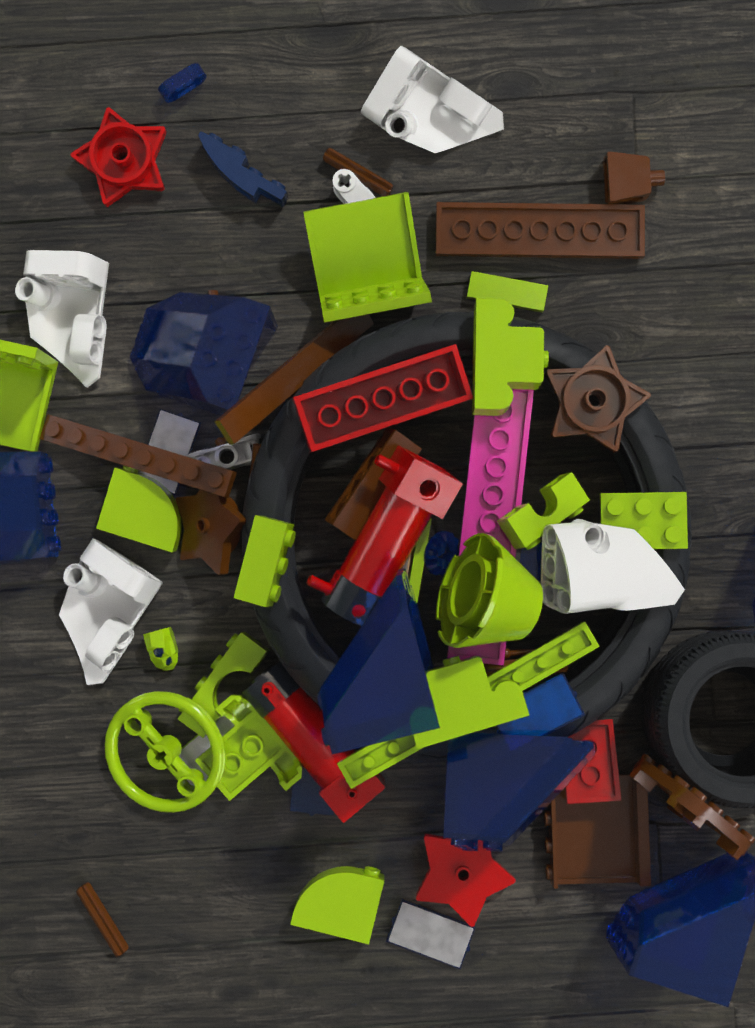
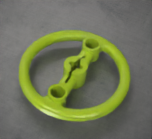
(172, 748)

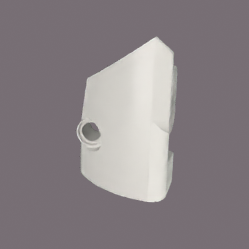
(434, 107)
(66, 307)
(603, 568)
(104, 607)

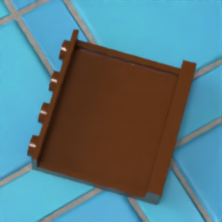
(599, 839)

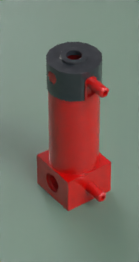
(411, 497)
(299, 725)

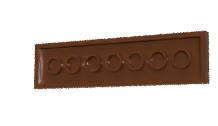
(540, 230)

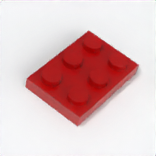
(600, 776)

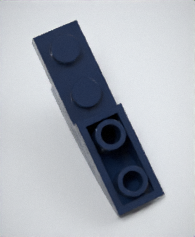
(233, 166)

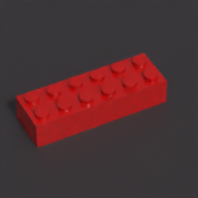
(382, 398)

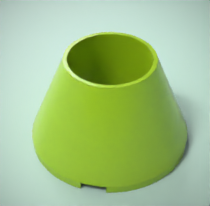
(487, 596)

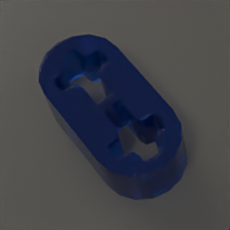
(182, 82)

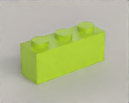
(264, 561)

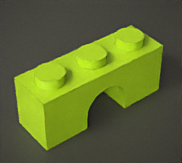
(563, 499)

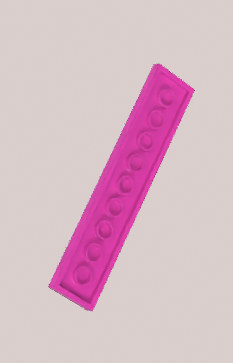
(495, 488)

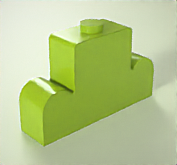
(503, 357)
(467, 701)

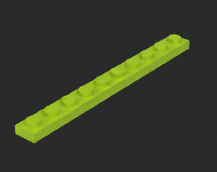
(523, 671)

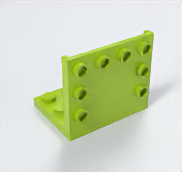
(366, 257)
(24, 394)

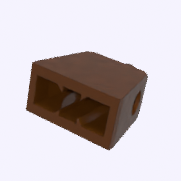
(629, 178)

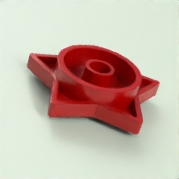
(120, 139)
(464, 893)

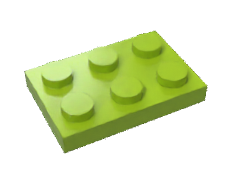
(654, 515)

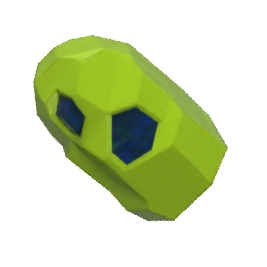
(162, 648)

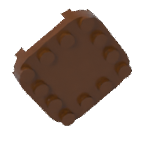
(692, 806)

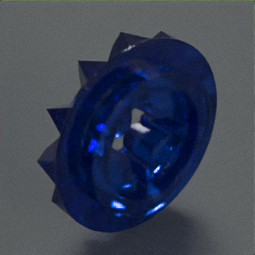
(436, 547)

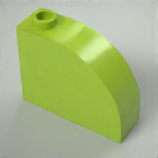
(141, 510)
(340, 902)

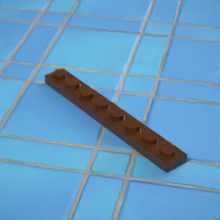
(138, 456)

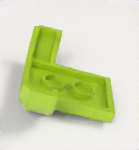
(250, 750)

